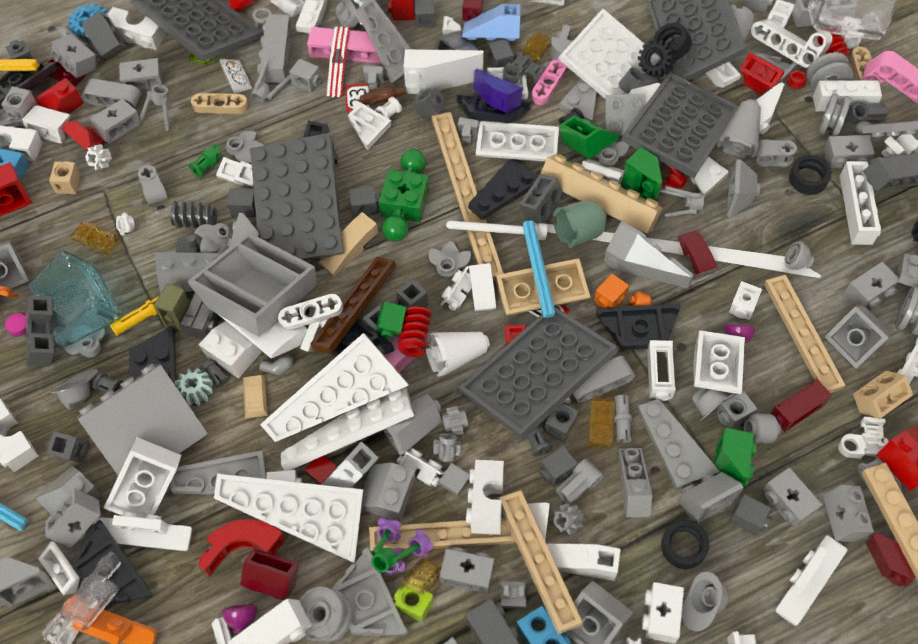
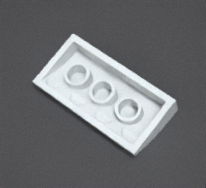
(516, 141)
(275, 339)

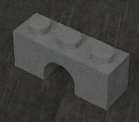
(409, 296)
(37, 329)

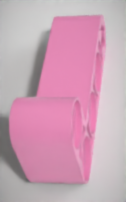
(896, 71)

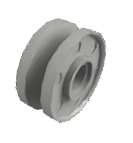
(829, 68)
(834, 115)
(909, 312)
(337, 617)

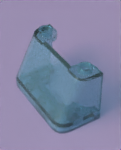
(78, 297)

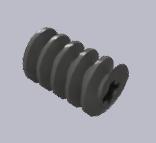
(192, 216)

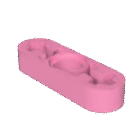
(548, 75)

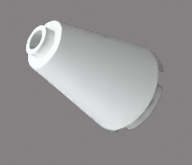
(454, 349)

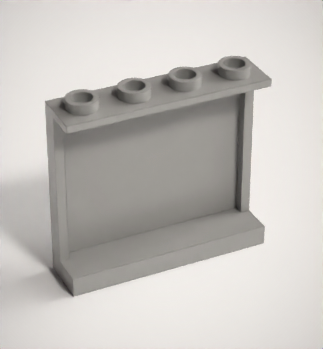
(142, 409)

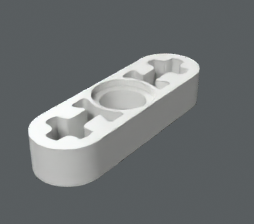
(319, 316)

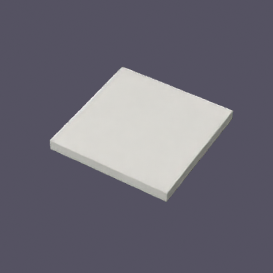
(604, 54)

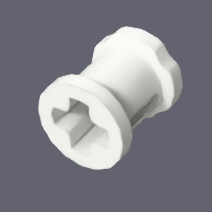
(389, 108)

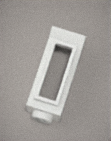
(660, 390)

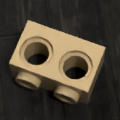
(883, 394)

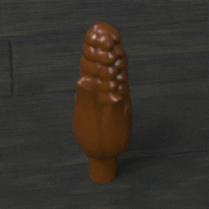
(381, 95)

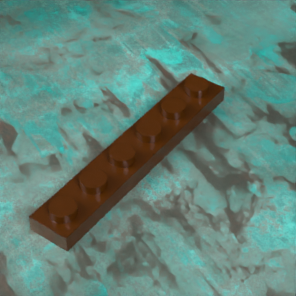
(353, 305)

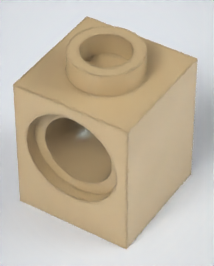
(65, 177)

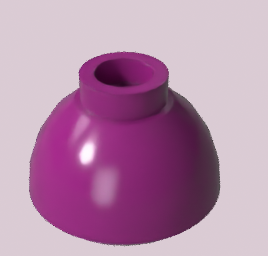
(740, 330)
(239, 616)

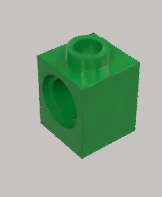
(390, 320)

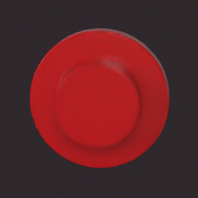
(797, 79)

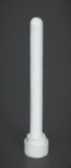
(541, 228)

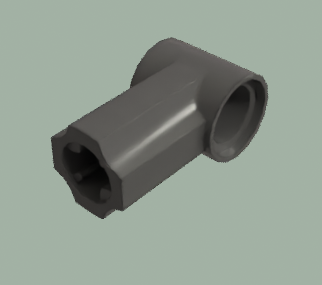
(635, 79)
(867, 112)

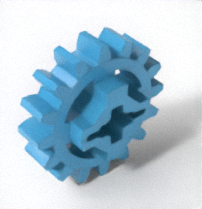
(81, 16)

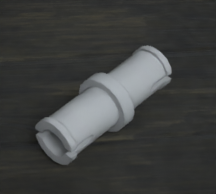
(622, 419)

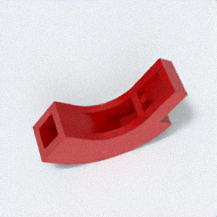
(238, 535)

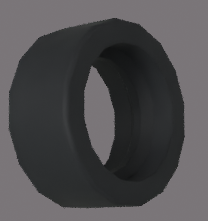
(670, 30)
(816, 164)
(696, 530)

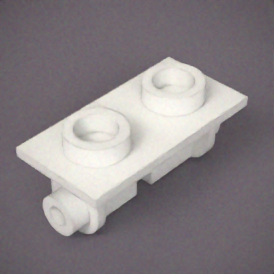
(453, 294)
(429, 470)

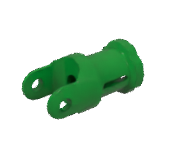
(206, 160)

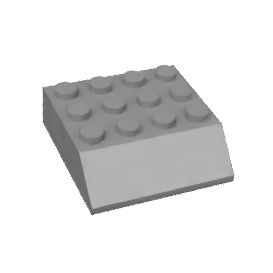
(253, 283)

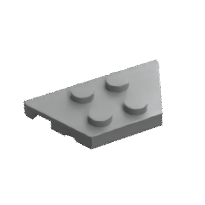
(370, 600)

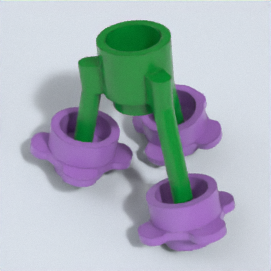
(389, 559)

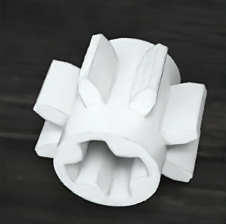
(98, 157)

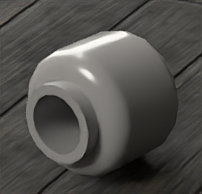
(764, 427)

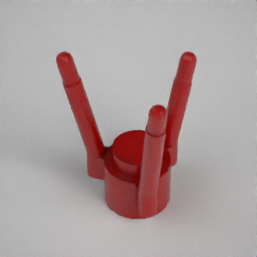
(675, 179)

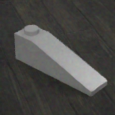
(636, 256)

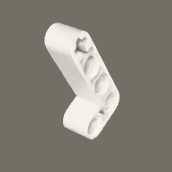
(788, 38)

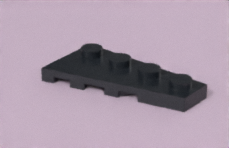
(504, 187)

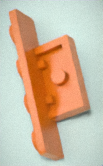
(119, 629)

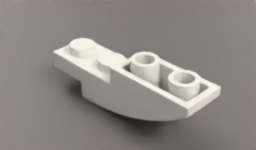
(311, 15)

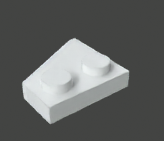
(368, 124)

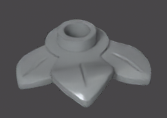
(243, 144)
(612, 153)
(212, 240)
(449, 257)
(87, 346)

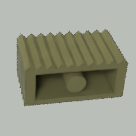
(172, 306)

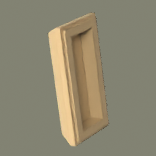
(255, 396)

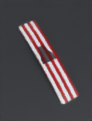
(337, 61)

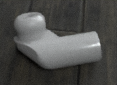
(277, 367)

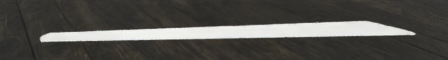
(746, 258)

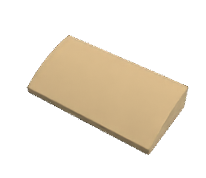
(520, 294)

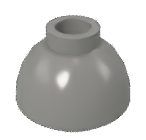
(798, 256)

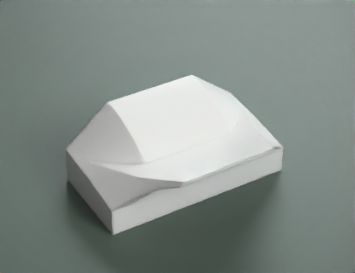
(723, 75)

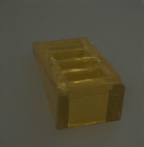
(422, 576)

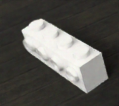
(859, 204)

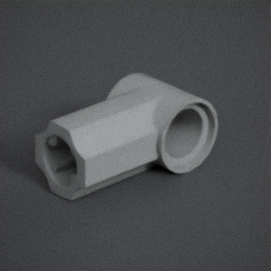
(583, 477)

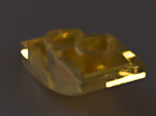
(536, 46)
(94, 238)
(601, 423)

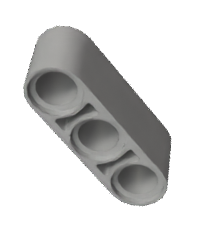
(106, 93)
(608, 377)

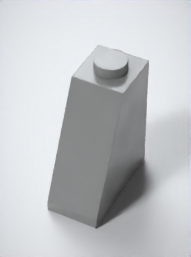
(410, 431)

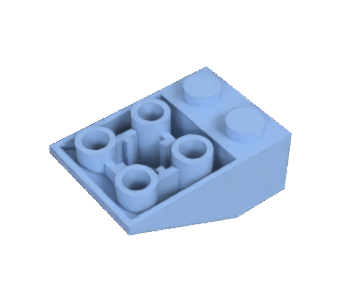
(496, 23)

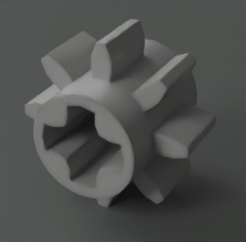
(454, 421)
(447, 447)
(568, 518)

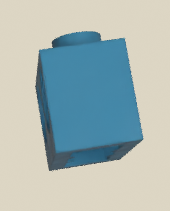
(545, 636)

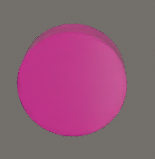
(16, 324)

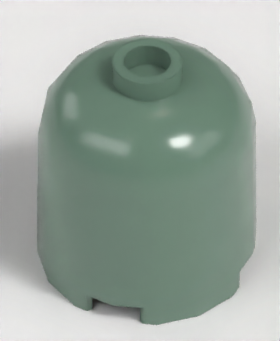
(579, 222)

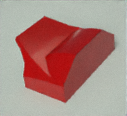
(760, 74)
(82, 135)

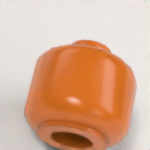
(640, 299)

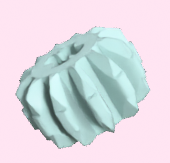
(201, 383)

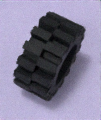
(668, 58)

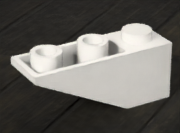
(586, 559)

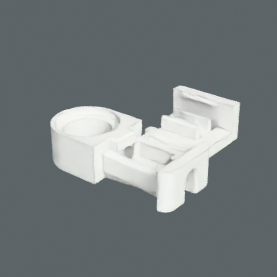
(867, 443)

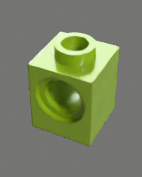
(417, 611)

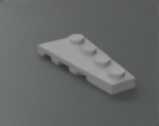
(385, 39)
(678, 451)
(202, 477)

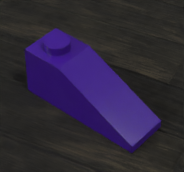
(497, 91)

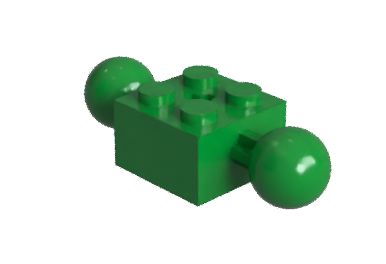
(404, 195)

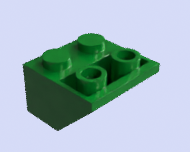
(586, 136)
(643, 174)
(734, 455)

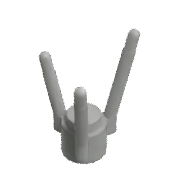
(261, 89)
(159, 96)
(693, 201)

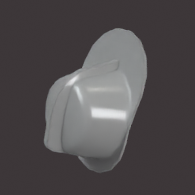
(76, 389)
(707, 400)
(704, 601)

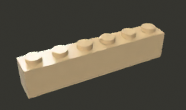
(615, 200)

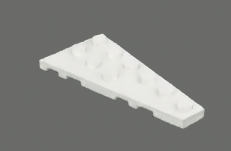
(344, 384)
(350, 428)
(310, 511)

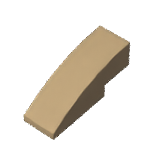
(355, 236)

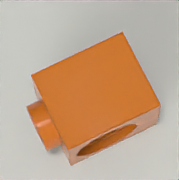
(611, 292)

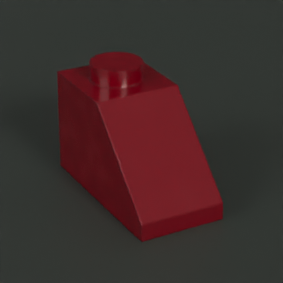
(890, 559)

